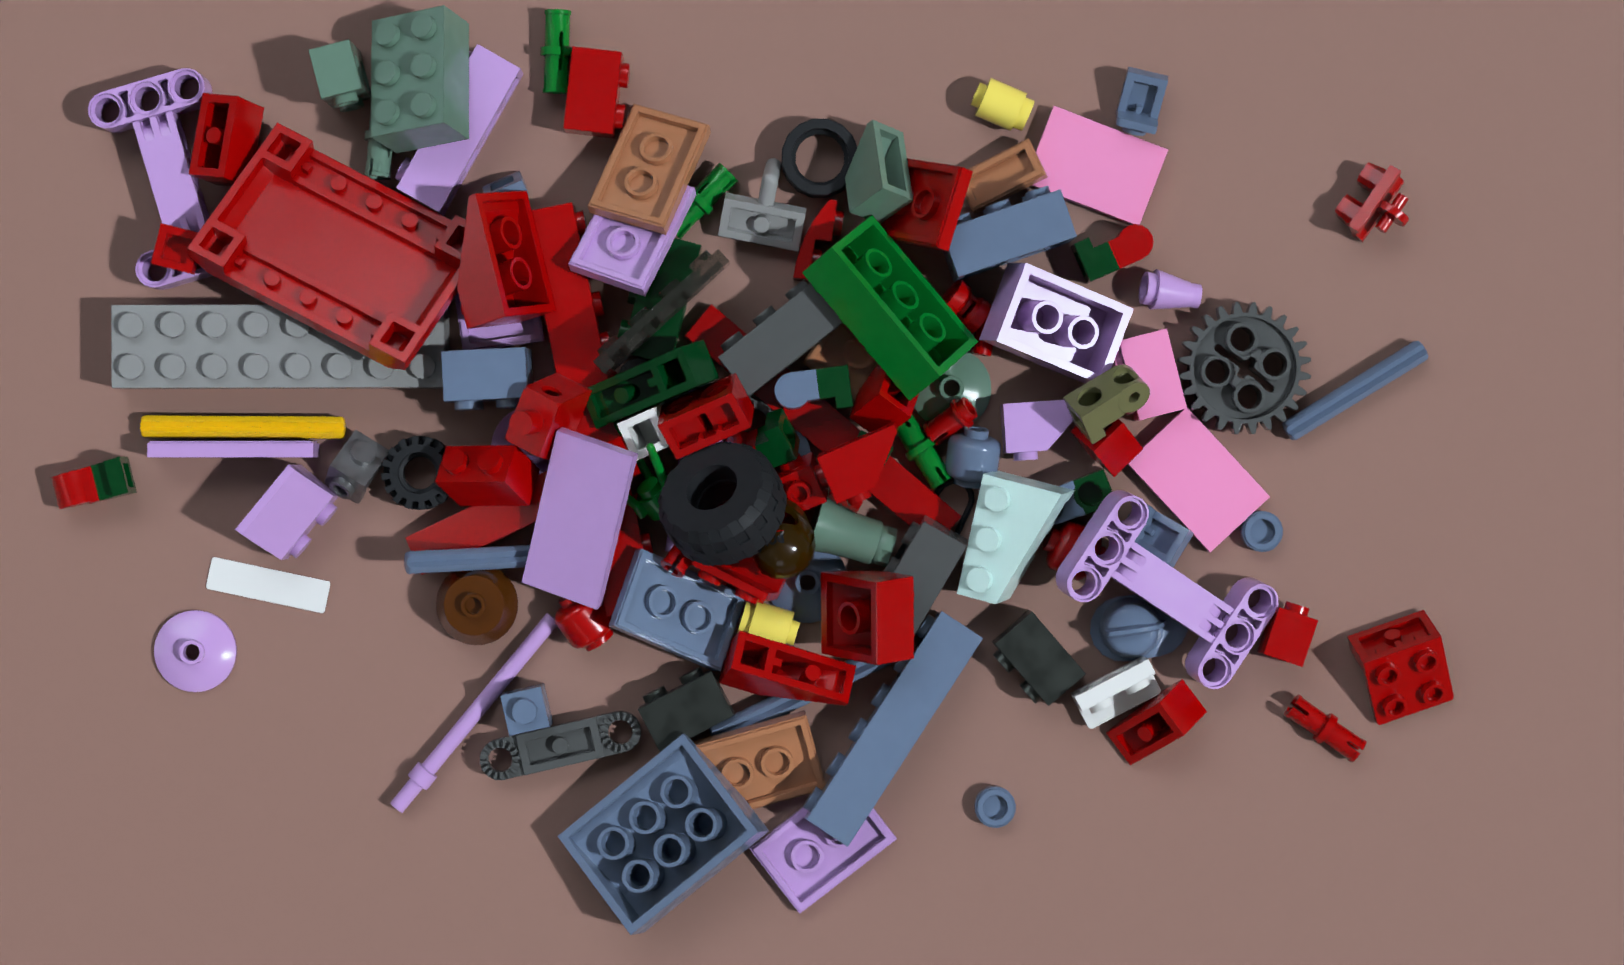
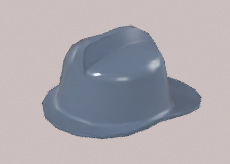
(1134, 628)

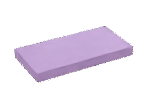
(579, 517)

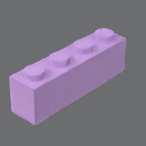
(440, 170)

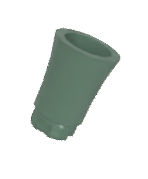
(852, 534)

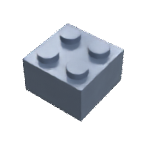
(485, 377)

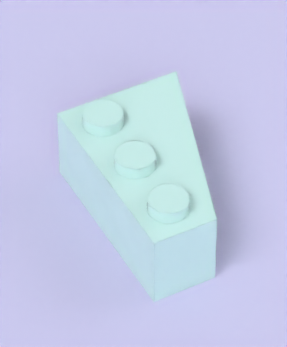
(1006, 532)

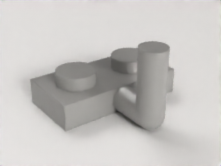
(762, 218)

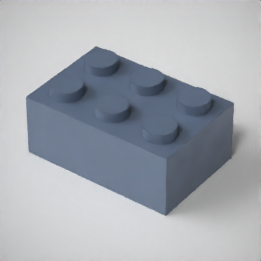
(1009, 233)

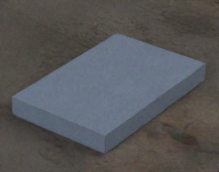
(675, 612)

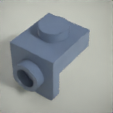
(1140, 101)
(1163, 537)

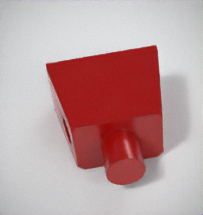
(543, 413)

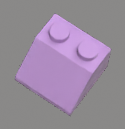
(289, 513)

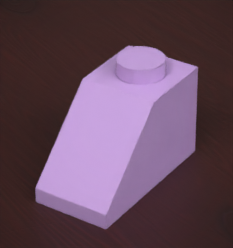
(1032, 427)

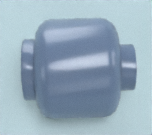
(971, 456)

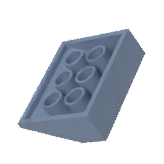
(662, 834)

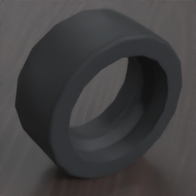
(791, 145)

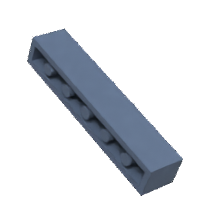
(892, 728)

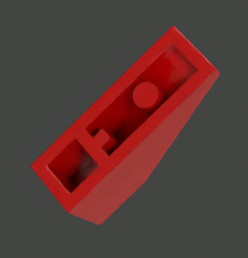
(785, 671)

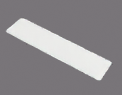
(268, 585)

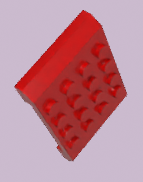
(333, 249)

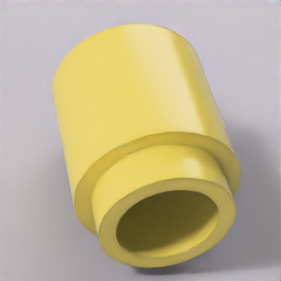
(1002, 105)
(769, 622)

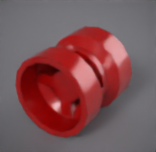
(967, 307)

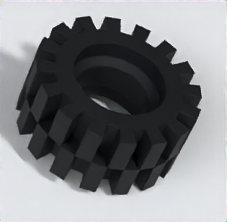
(394, 473)

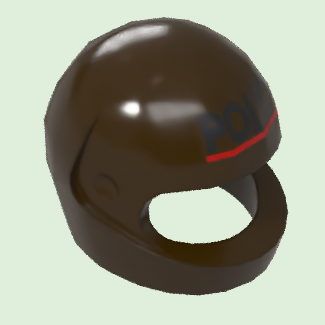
(789, 549)

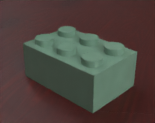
(420, 79)

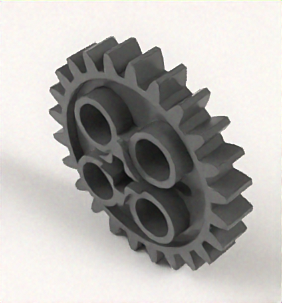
(1265, 338)

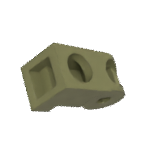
(1106, 400)

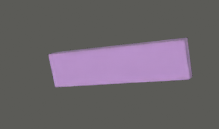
(233, 449)

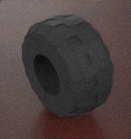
(738, 526)

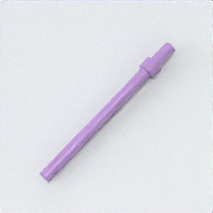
(424, 773)

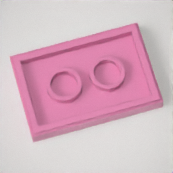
(1098, 165)
(1198, 479)

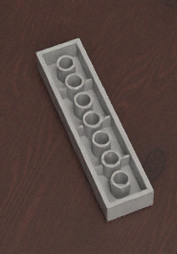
(251, 351)

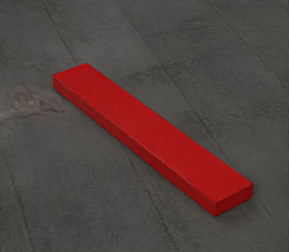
(484, 524)

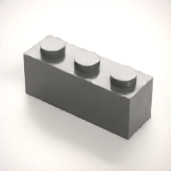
(779, 337)
(930, 558)

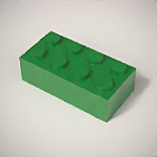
(890, 307)

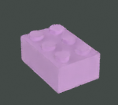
(1055, 322)

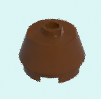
(477, 605)

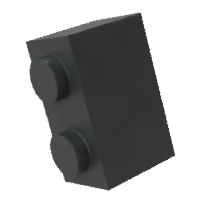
(1038, 659)
(685, 709)

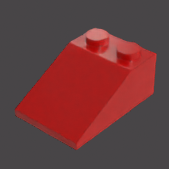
(502, 262)

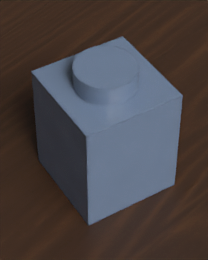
(526, 709)

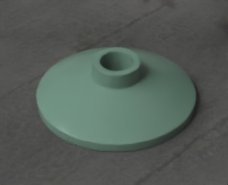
(973, 384)

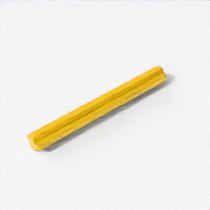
(243, 426)

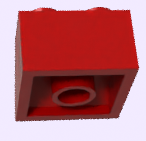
(867, 616)

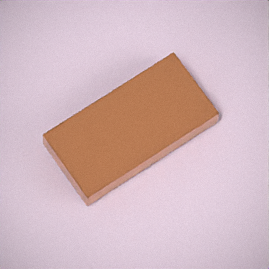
(1004, 175)

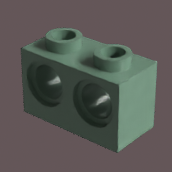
(341, 75)

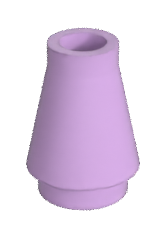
(1167, 291)

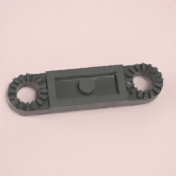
(560, 745)

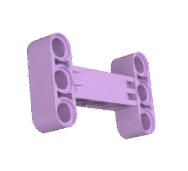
(164, 155)
(1167, 589)

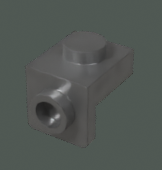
(355, 467)

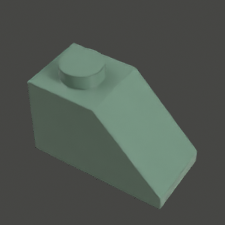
(879, 174)

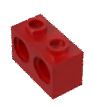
(706, 416)

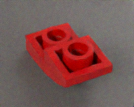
(823, 227)

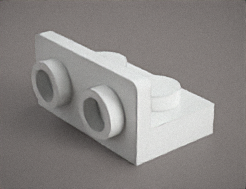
(1116, 692)

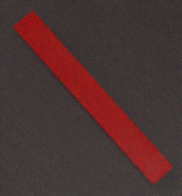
(829, 428)

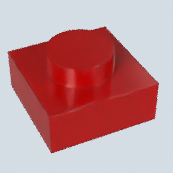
(171, 249)

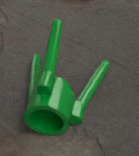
(650, 488)

